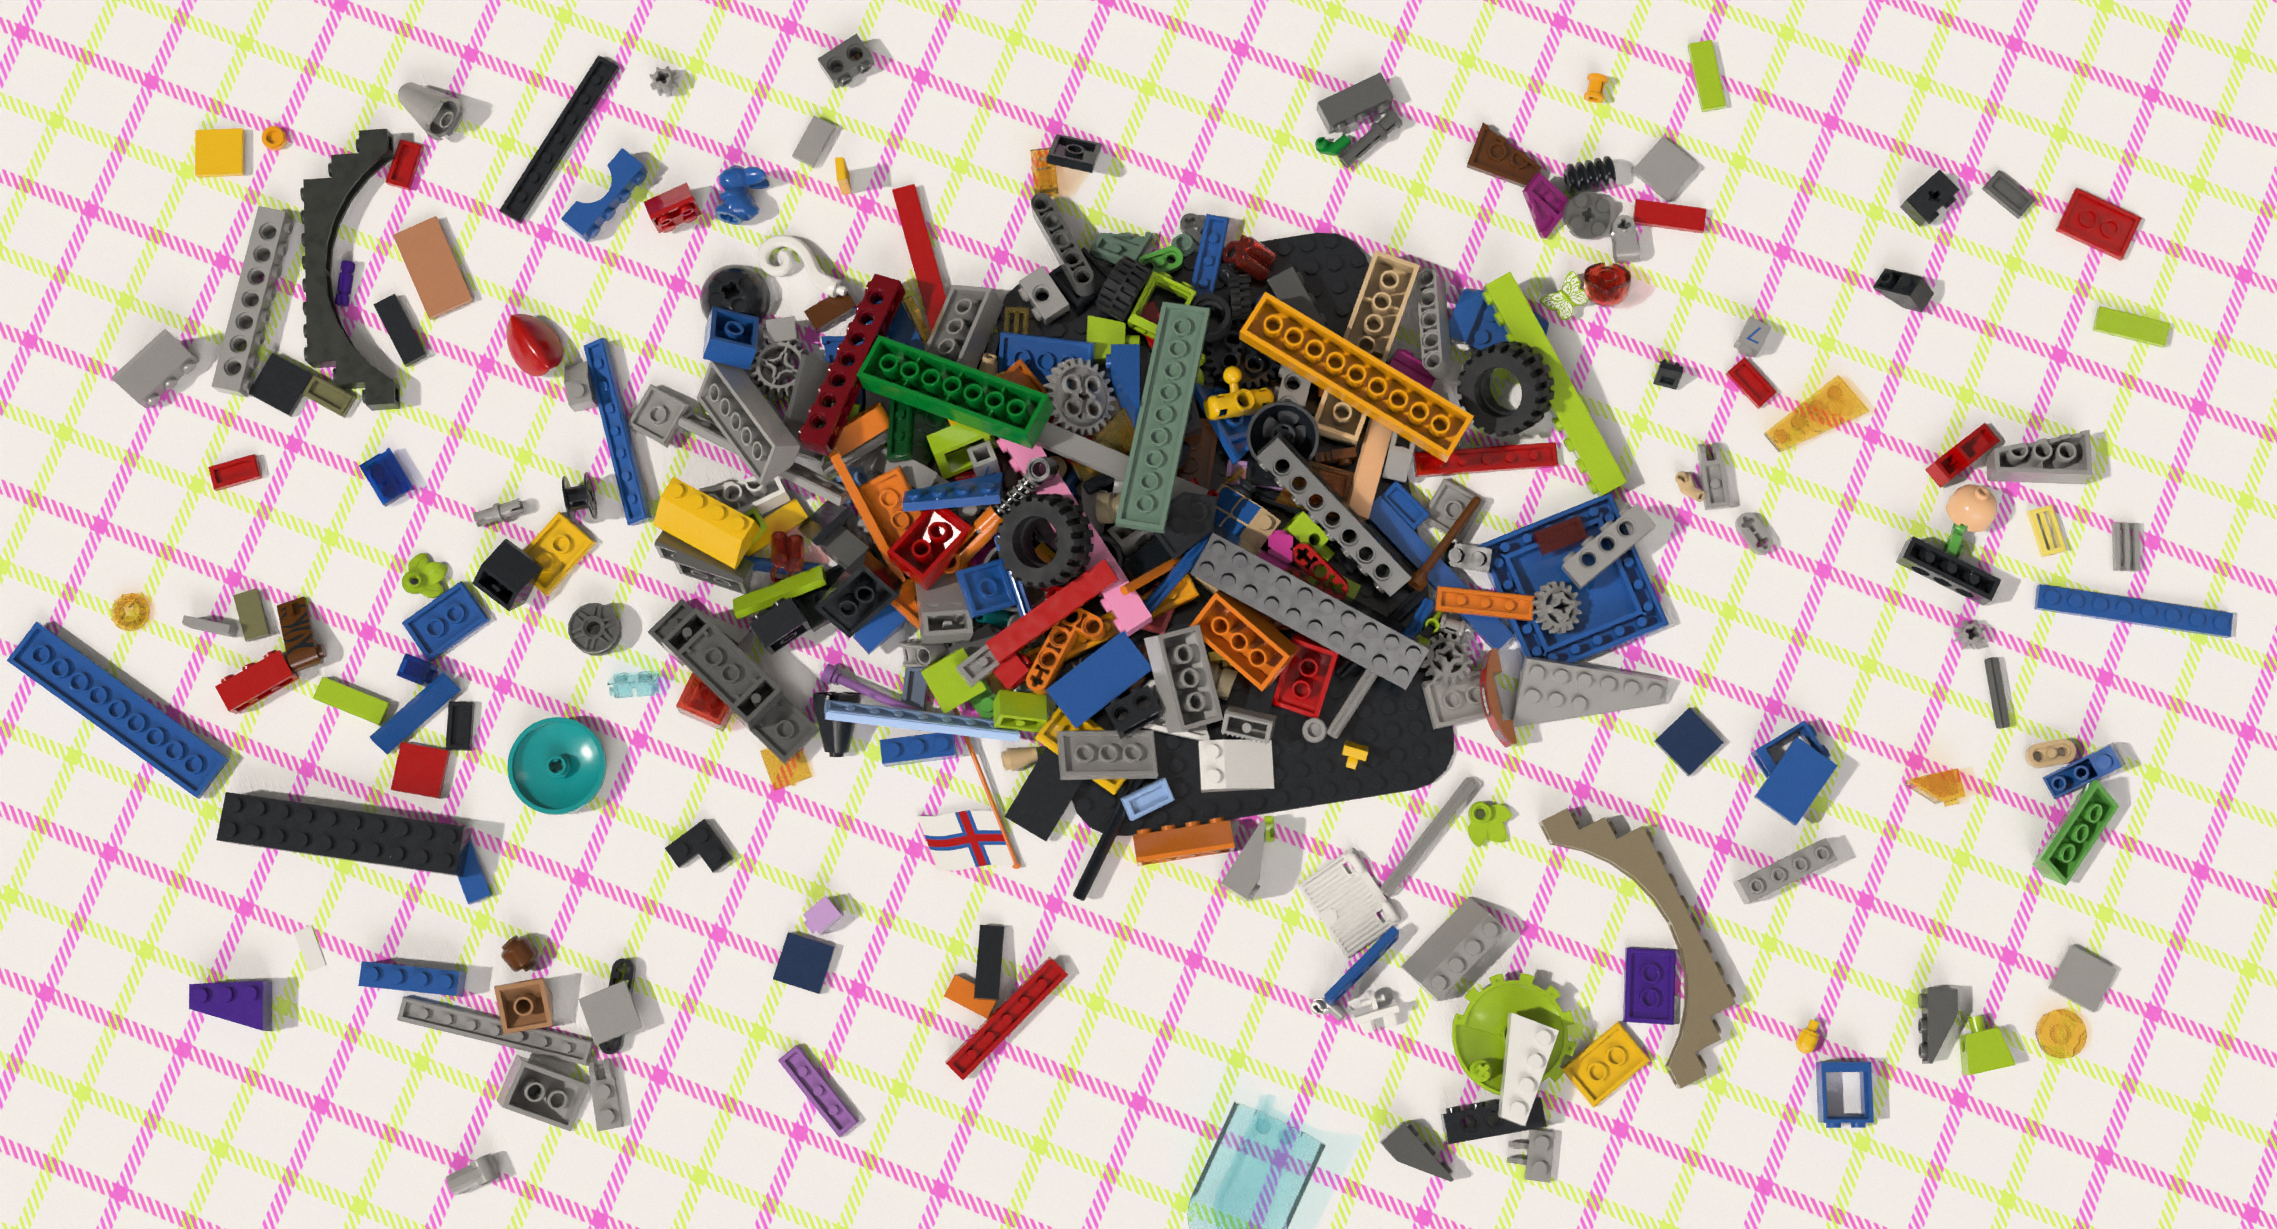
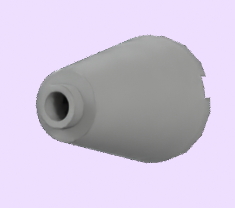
(432, 110)

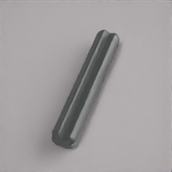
(1997, 692)

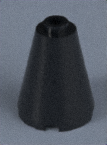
(835, 735)

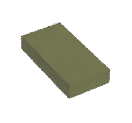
(329, 396)
(251, 615)

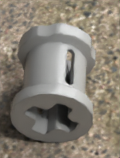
(1451, 625)

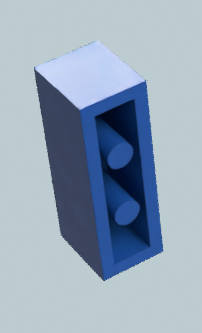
(917, 749)

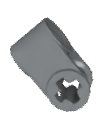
(1624, 244)
(921, 655)

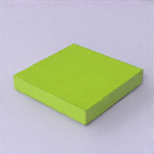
(947, 684)

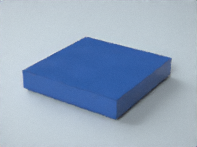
(986, 588)

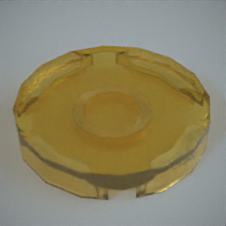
(916, 317)
(2061, 1034)

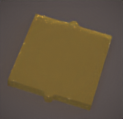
(785, 775)

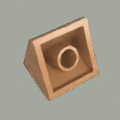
(524, 1005)

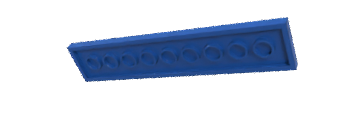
(118, 710)

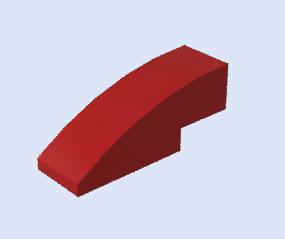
(1962, 455)

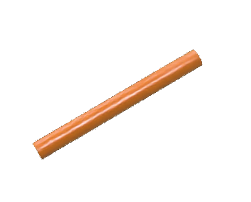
(1150, 576)

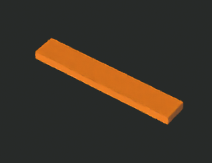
(863, 511)

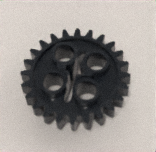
(1221, 352)

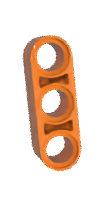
(862, 428)

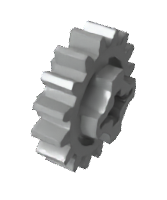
(1559, 619)
(1449, 657)

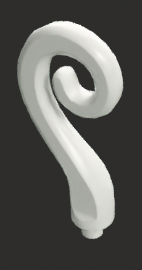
(822, 281)

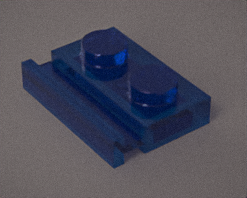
(387, 477)

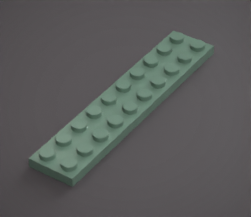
(1163, 417)

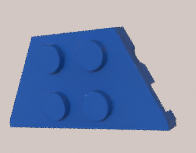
(1230, 431)

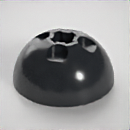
(749, 295)
(1288, 414)

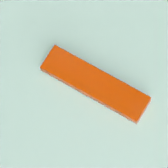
(1484, 603)

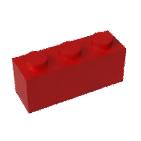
(256, 681)

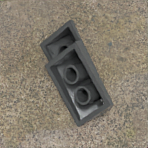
(704, 567)

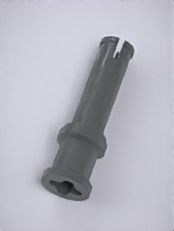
(1377, 133)

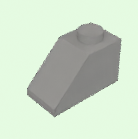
(579, 387)

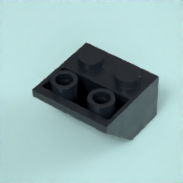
(508, 575)

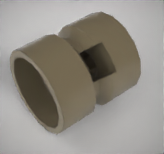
(1107, 507)
(1223, 680)

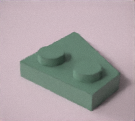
(1115, 246)

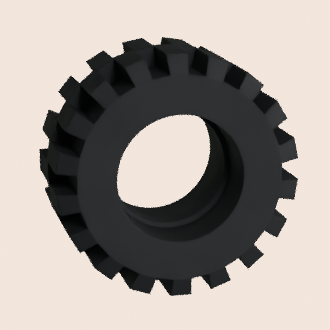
(1123, 288)

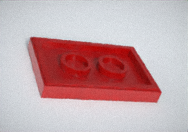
(2098, 224)

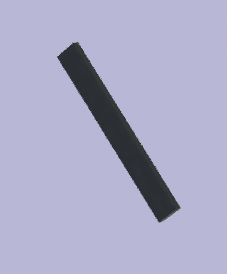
(559, 139)

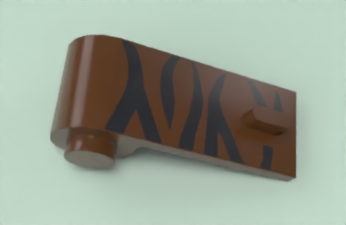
(298, 635)

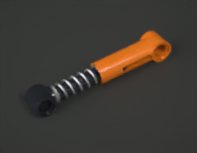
(987, 523)

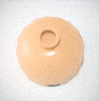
(1972, 507)

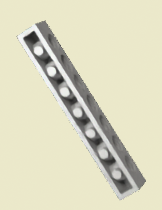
(247, 290)

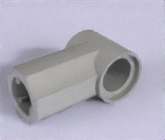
(477, 1173)

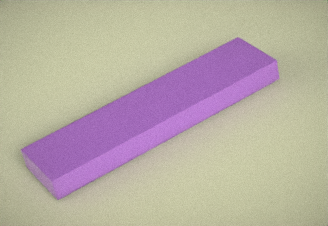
(818, 1091)

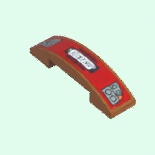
(1502, 729)

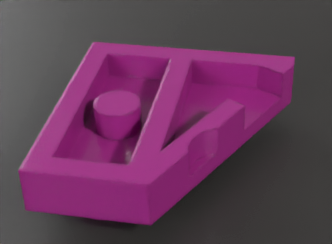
(1544, 203)

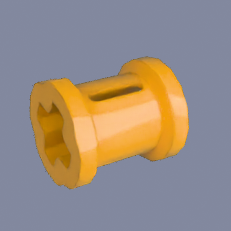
(1595, 87)

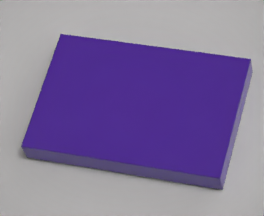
(1649, 986)

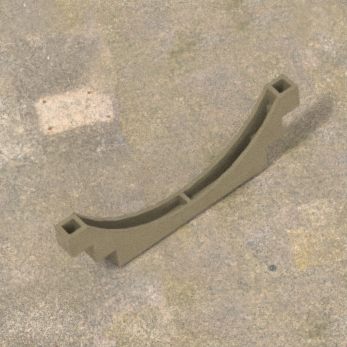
(1703, 981)

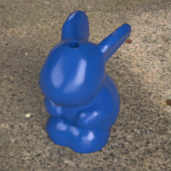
(737, 201)

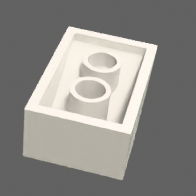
(1235, 765)

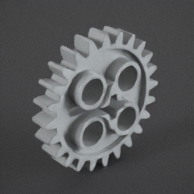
(1079, 397)

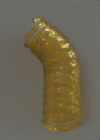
(1229, 479)

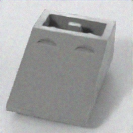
(943, 612)

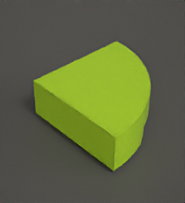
(1269, 829)

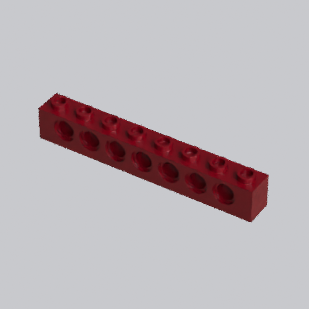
(824, 439)

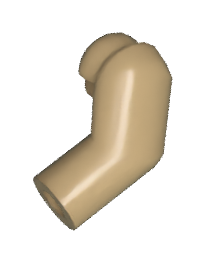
(1688, 487)

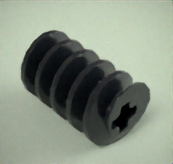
(1589, 173)

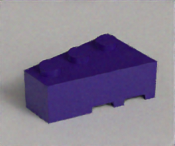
(235, 1001)

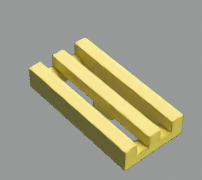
(2038, 533)

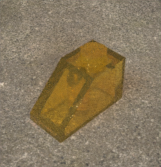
(1043, 174)
(1939, 787)

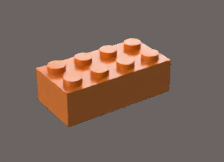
(1245, 639)

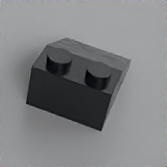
(859, 594)

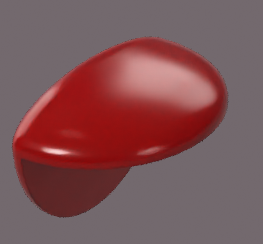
(533, 344)

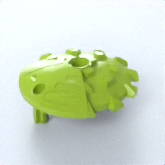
(1482, 1029)

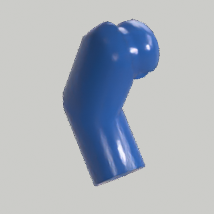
(1070, 481)

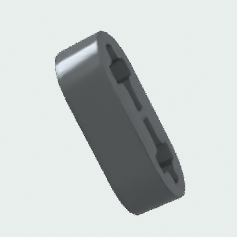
(1199, 224)

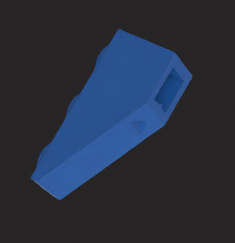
(2084, 770)

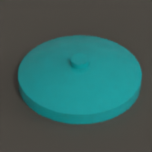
(557, 766)

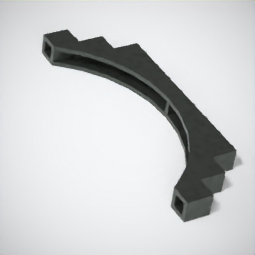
(324, 209)

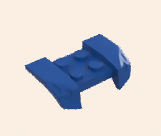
(1475, 323)

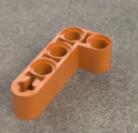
(1061, 651)

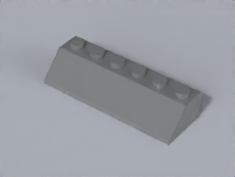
(747, 421)

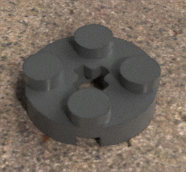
(1576, 222)

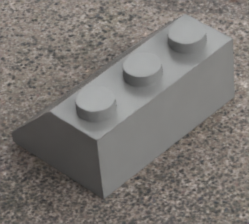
(155, 369)

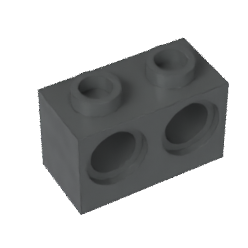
(841, 56)

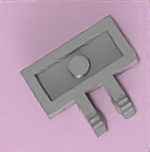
(1538, 1157)

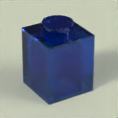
(417, 670)

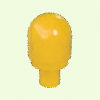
(1808, 1038)

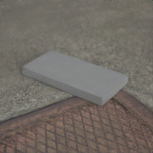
(1106, 756)

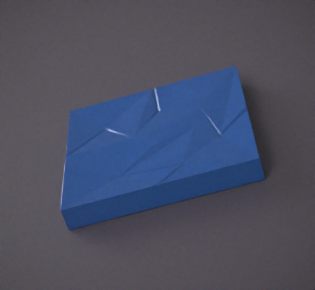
(1614, 605)

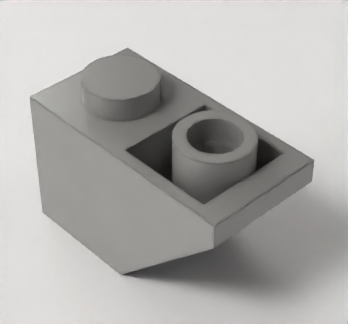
(1398, 458)

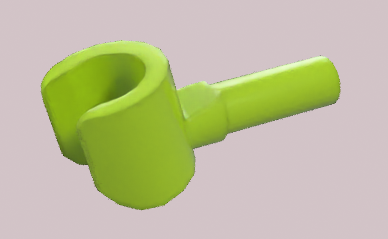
(1434, 621)

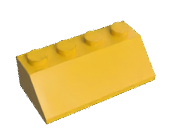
(705, 523)

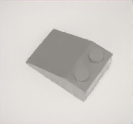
(1245, 871)
(542, 1093)

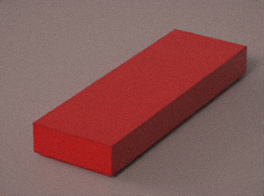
(1669, 216)

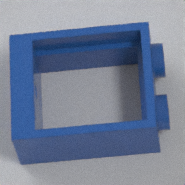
(1806, 732)
(1866, 1093)

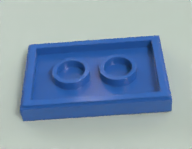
(445, 621)
(1795, 781)

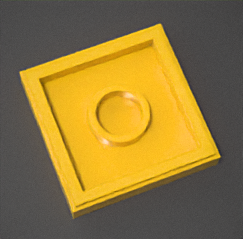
(219, 152)

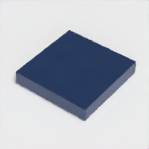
(1688, 742)
(804, 963)

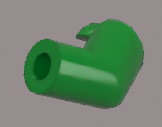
(1327, 147)

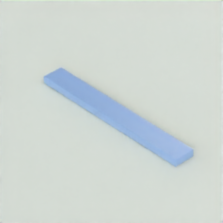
(917, 720)

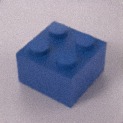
(730, 338)

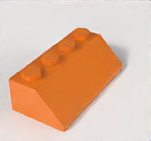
(1184, 842)

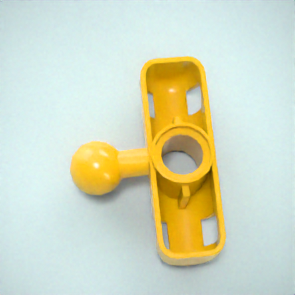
(1250, 399)

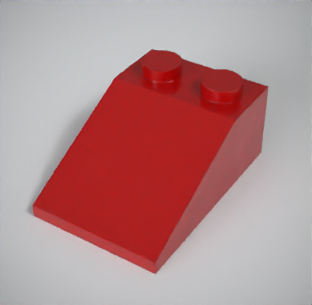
(929, 545)
(1306, 677)

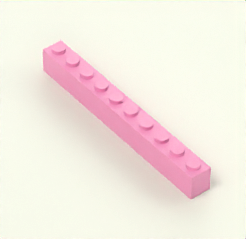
(1128, 609)

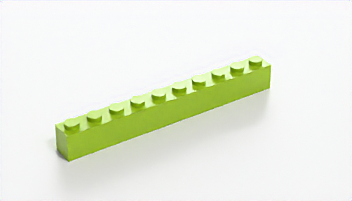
(1566, 407)

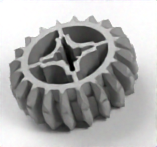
(778, 377)

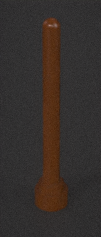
(1420, 577)

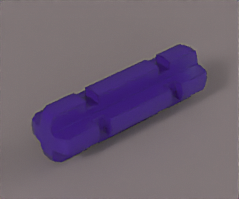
(345, 283)

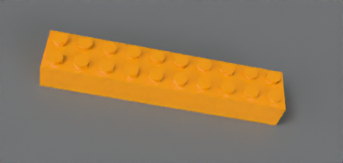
(1355, 377)

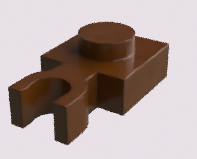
(1341, 457)

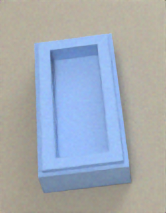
(1147, 799)

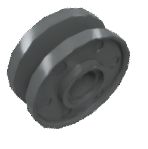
(605, 639)

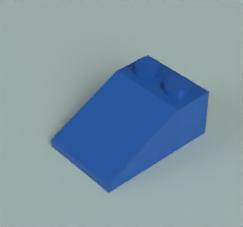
(1124, 373)

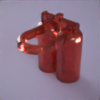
(1250, 256)
(786, 554)

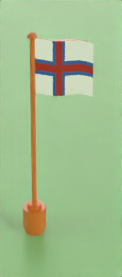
(969, 836)

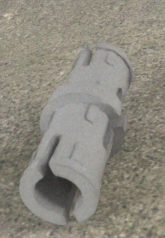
(498, 512)

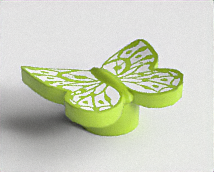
(1567, 298)

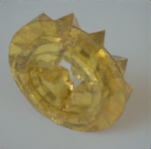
(140, 609)

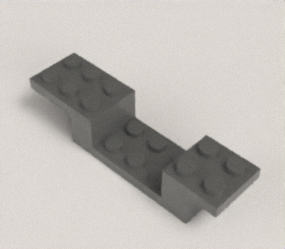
(734, 679)

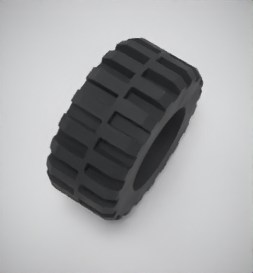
(1532, 378)
(1017, 544)

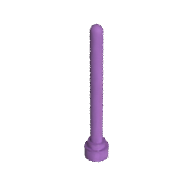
(832, 675)

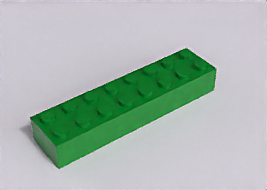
(955, 392)

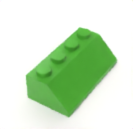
(2076, 833)

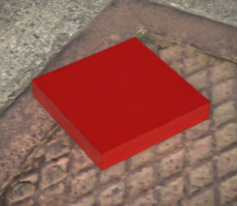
(420, 770)

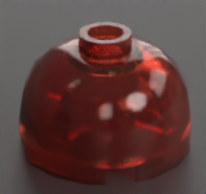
(1607, 284)

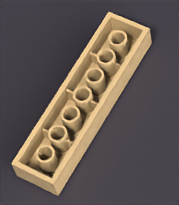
(1373, 330)

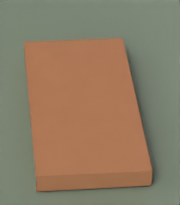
(433, 268)

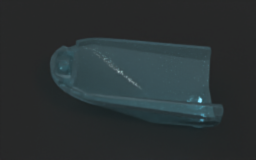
(1253, 1173)

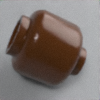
(519, 953)

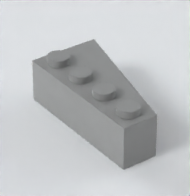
(2045, 461)

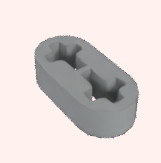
(1758, 530)

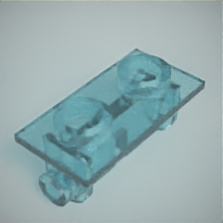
(642, 682)

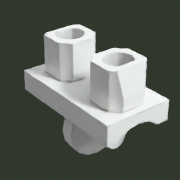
(1374, 1008)

